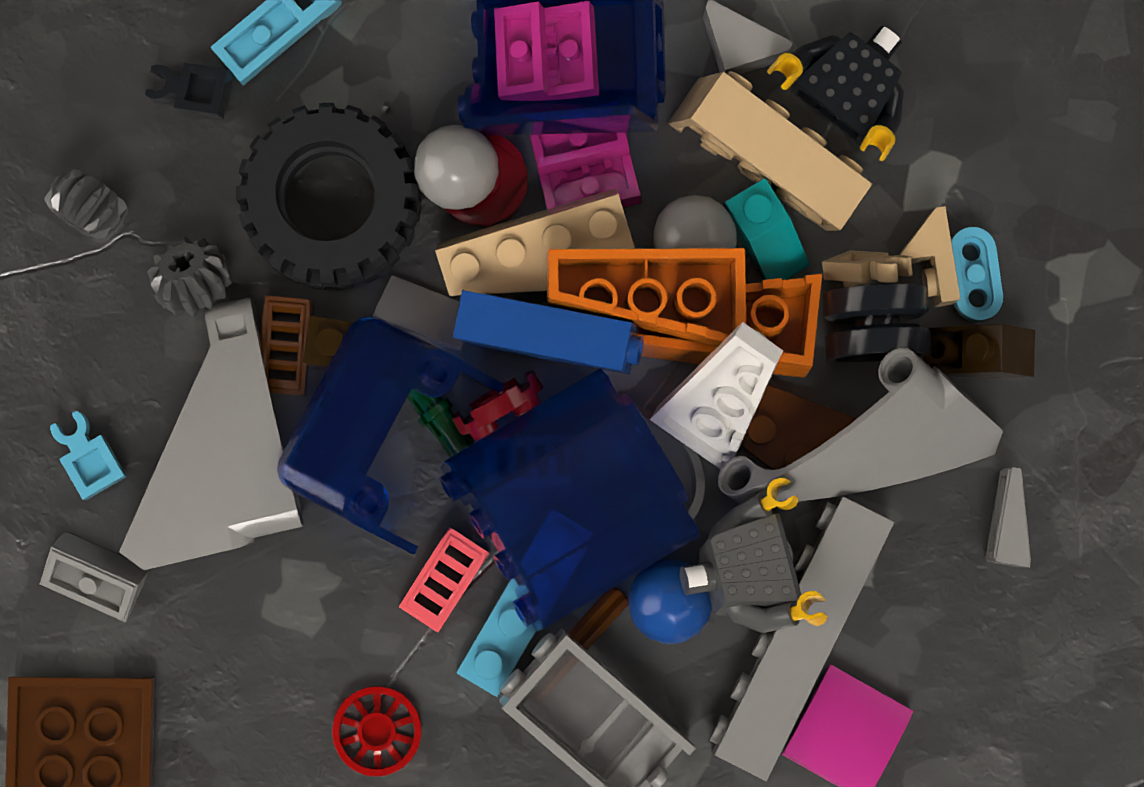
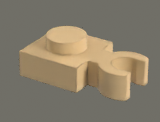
(862, 266)

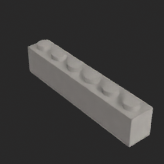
(794, 656)

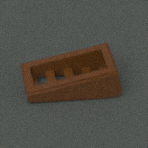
(300, 306)

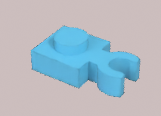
(91, 462)

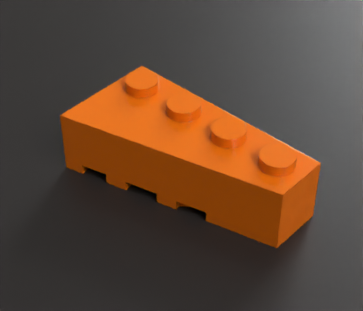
(667, 291)

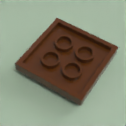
(80, 732)

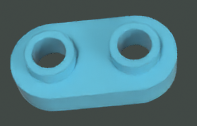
(977, 275)

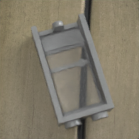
(591, 717)

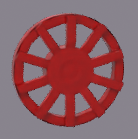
(376, 731)

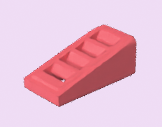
(466, 546)

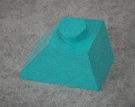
(767, 232)

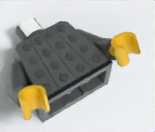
(751, 567)

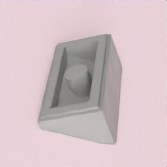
(419, 312)
(93, 576)

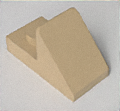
(933, 245)

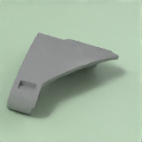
(907, 435)
(221, 461)

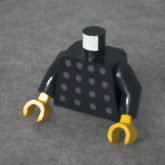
(850, 85)

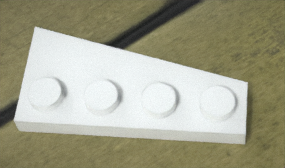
(720, 396)

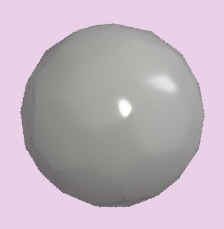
(456, 167)
(694, 223)

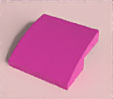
(546, 52)
(584, 166)
(847, 731)

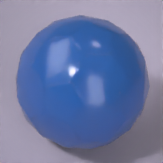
(662, 608)

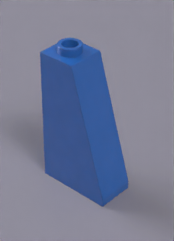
(547, 333)

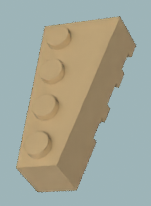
(772, 148)
(515, 252)

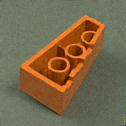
(776, 308)

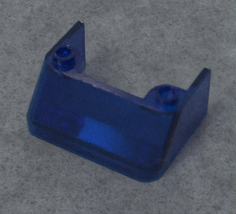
(354, 414)

